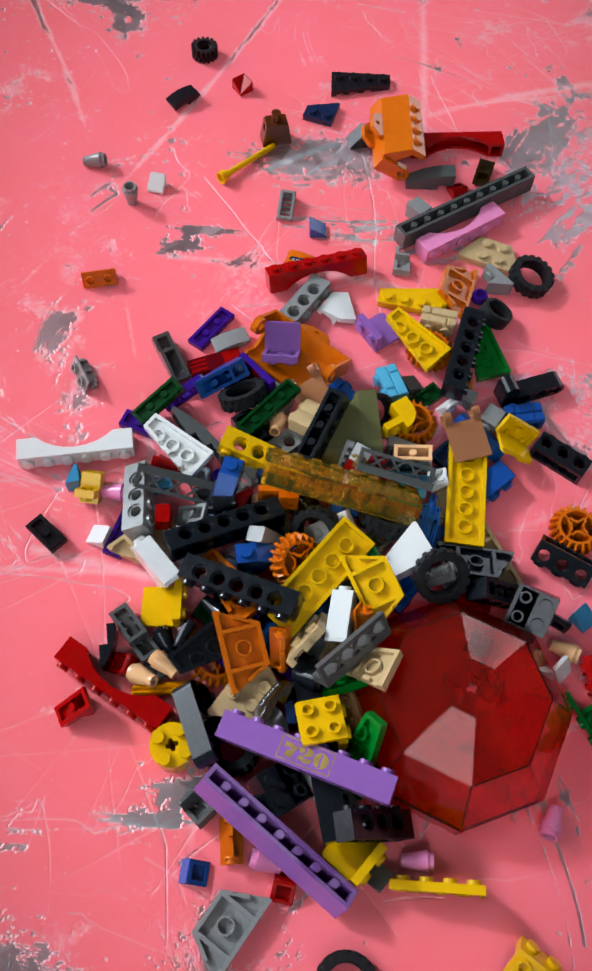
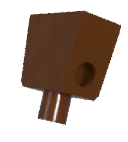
(275, 129)

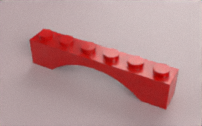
(486, 142)
(283, 276)
(147, 709)

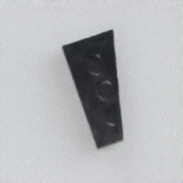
(349, 82)

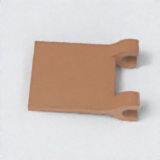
(314, 388)
(467, 436)

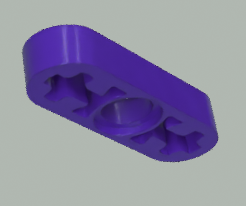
(190, 391)

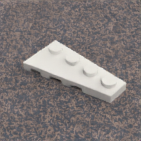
(180, 447)

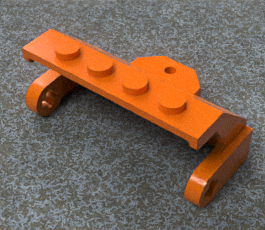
(394, 134)
(314, 349)

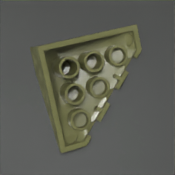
(358, 423)

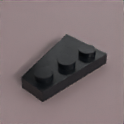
(197, 651)

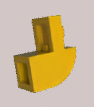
(402, 416)
(90, 486)

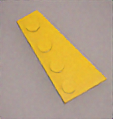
(410, 299)
(419, 340)
(448, 886)

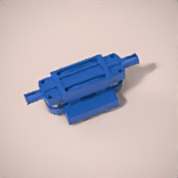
(429, 521)

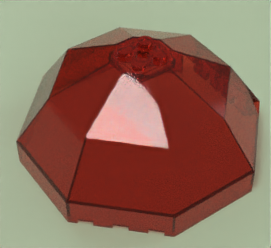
(462, 752)

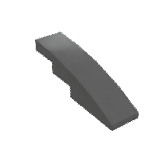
(196, 430)
(135, 635)

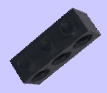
(563, 466)
(557, 552)
(491, 592)

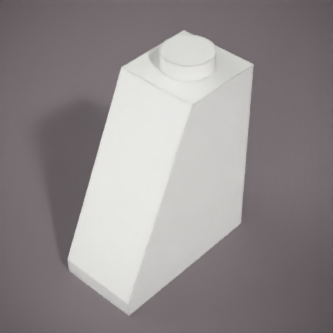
(407, 551)
(154, 561)
(339, 620)

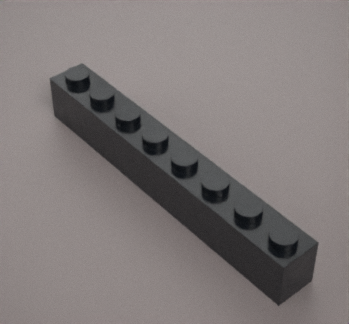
(327, 796)

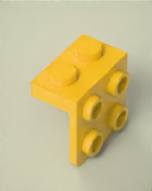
(515, 437)
(164, 605)
(322, 721)
(355, 859)
(531, 958)

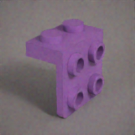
(375, 331)
(282, 342)

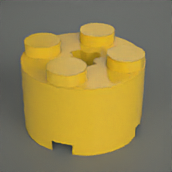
(160, 747)

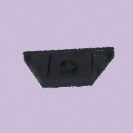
(481, 560)

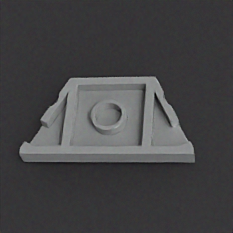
(227, 926)

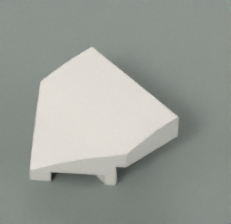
(338, 308)

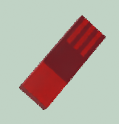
(208, 363)

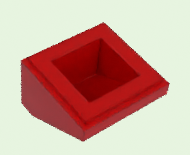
(457, 190)
(121, 662)
(283, 889)

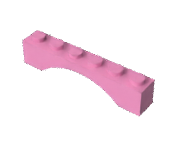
(435, 244)

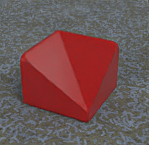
(242, 84)
(163, 516)

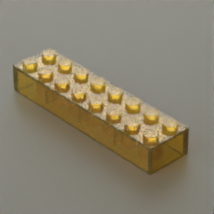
(341, 486)

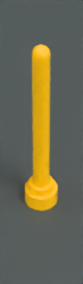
(224, 175)

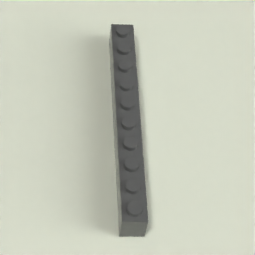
(463, 207)

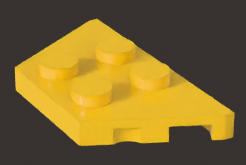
(374, 581)

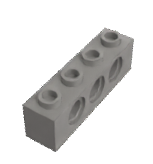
(307, 299)
(286, 437)
(137, 504)

